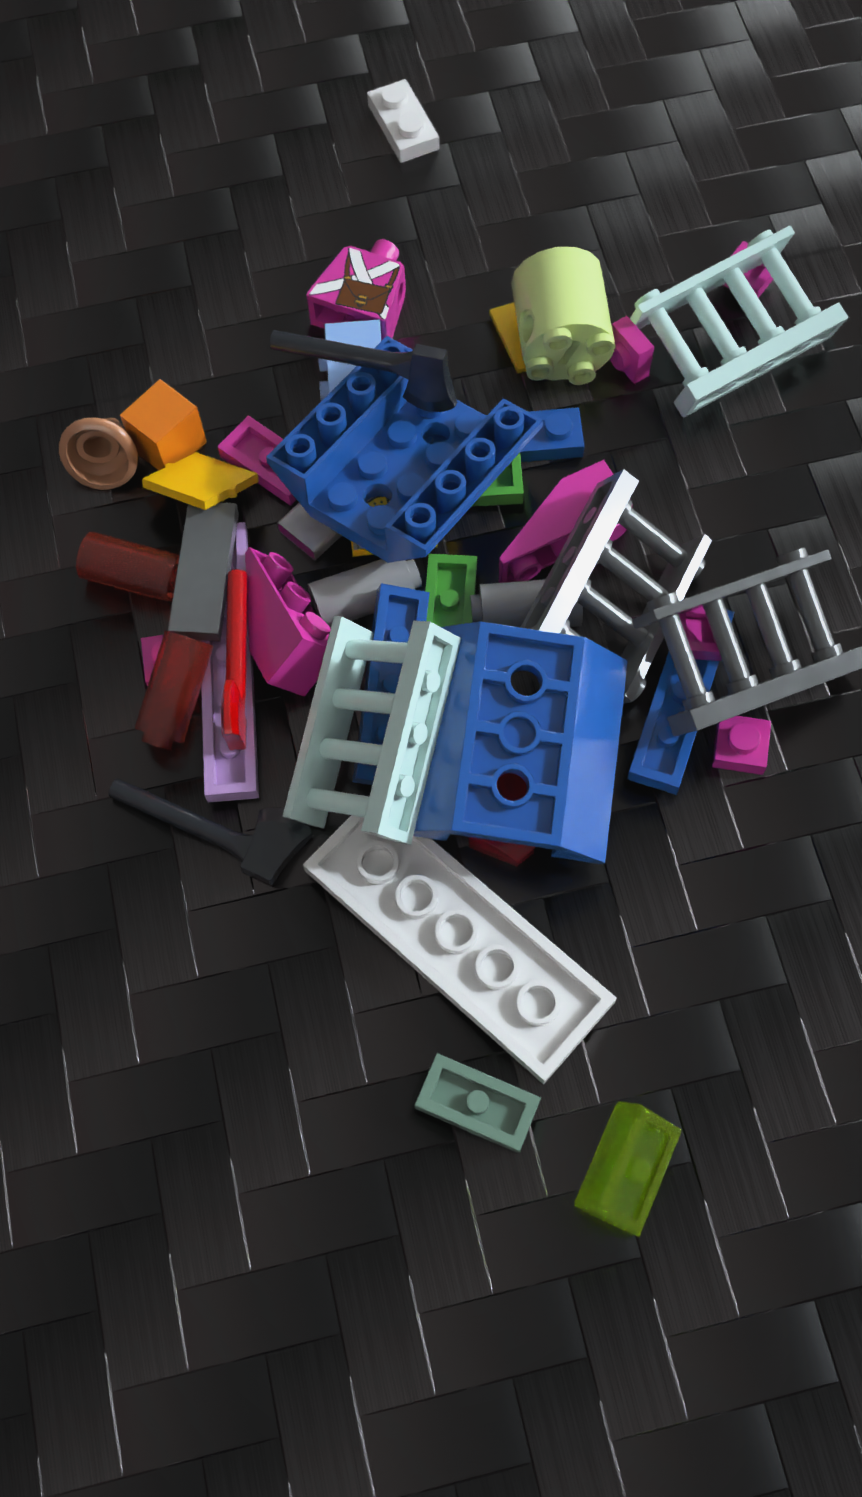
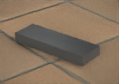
(203, 572)

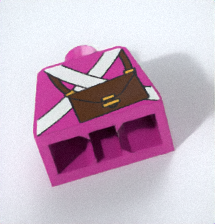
(360, 288)

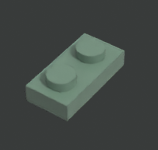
(477, 1103)

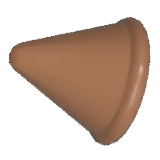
(98, 453)

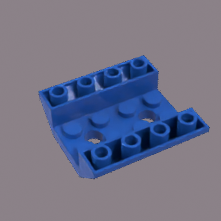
(373, 444)
(555, 740)

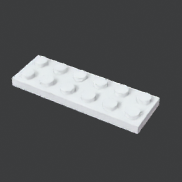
(464, 943)

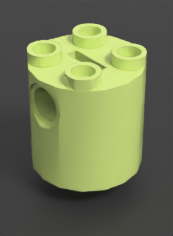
(562, 315)

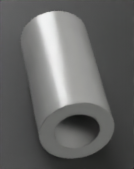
(355, 590)
(510, 602)

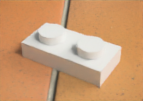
(403, 120)

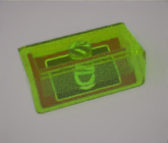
(628, 1167)

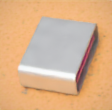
(307, 532)

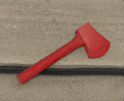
(234, 692)

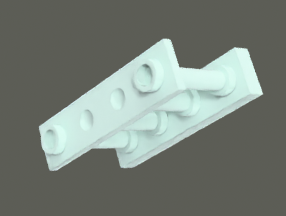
(737, 364)
(409, 736)

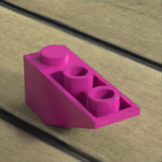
(551, 525)
(282, 626)

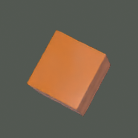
(163, 425)

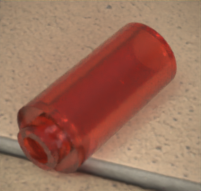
(128, 566)
(173, 689)

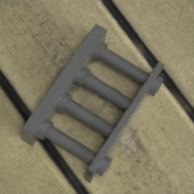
(590, 544)
(744, 690)

